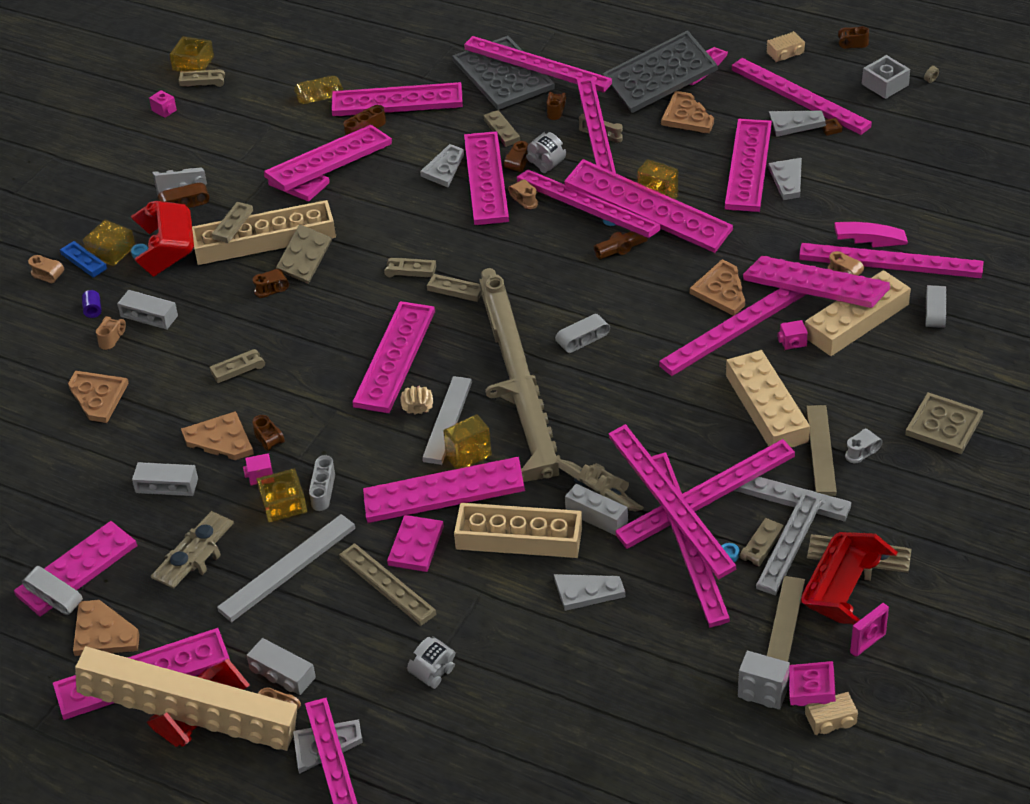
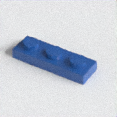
(83, 259)

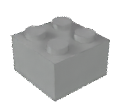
(885, 76)
(763, 679)

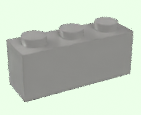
(147, 309)
(165, 479)
(597, 509)
(281, 666)

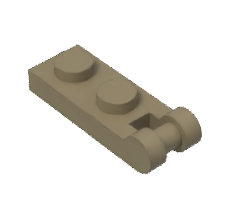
(202, 77)
(616, 128)
(410, 267)
(237, 365)
(762, 542)

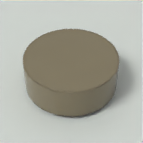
(931, 74)

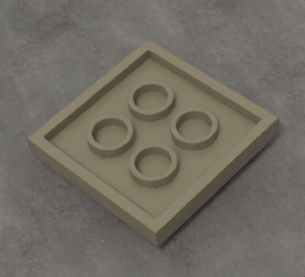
(944, 423)

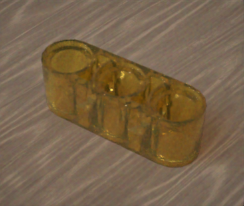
(317, 89)

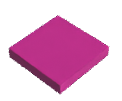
(869, 629)

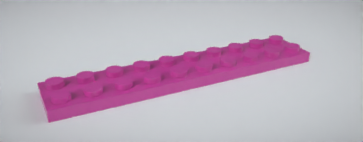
(669, 213)

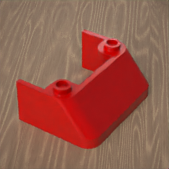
(174, 235)
(839, 572)
(179, 732)

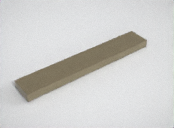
(821, 450)
(387, 584)
(786, 618)

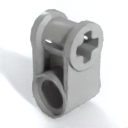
(862, 446)

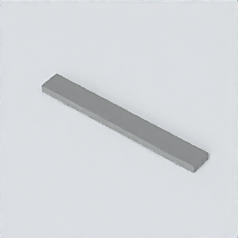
(286, 568)

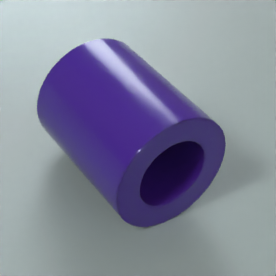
(91, 304)

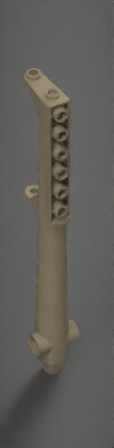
(522, 386)

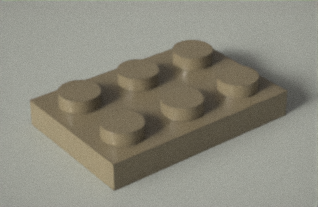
(304, 253)

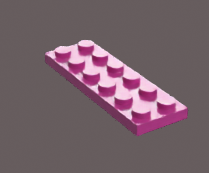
(83, 562)

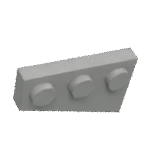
(795, 121)
(444, 165)
(787, 177)
(172, 179)
(587, 590)
(306, 748)

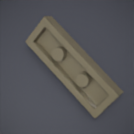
(505, 131)
(232, 222)
(454, 287)

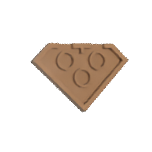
(687, 114)
(721, 288)
(97, 393)
(219, 435)
(103, 629)

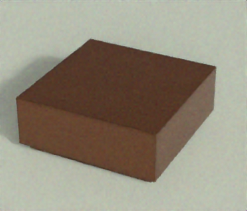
(832, 127)

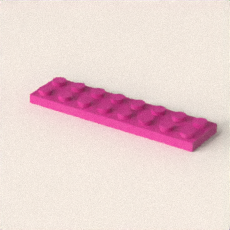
(398, 98)
(327, 157)
(748, 165)
(486, 178)
(817, 281)
(394, 357)
(443, 489)
(184, 656)

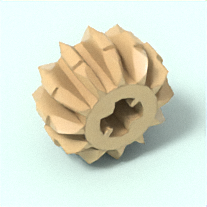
(416, 400)

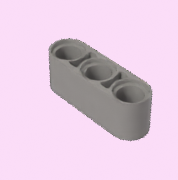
(936, 306)
(582, 333)
(322, 483)
(52, 590)

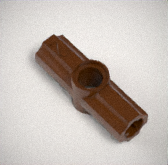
(618, 243)

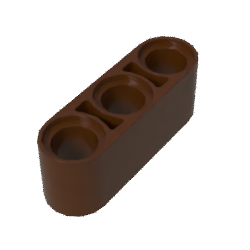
(372, 116)
(190, 195)

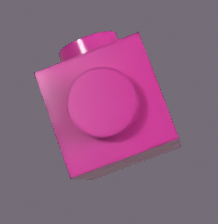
(162, 103)
(793, 335)
(257, 467)

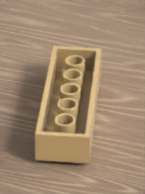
(845, 322)
(767, 399)
(518, 530)

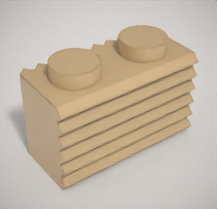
(785, 46)
(832, 716)

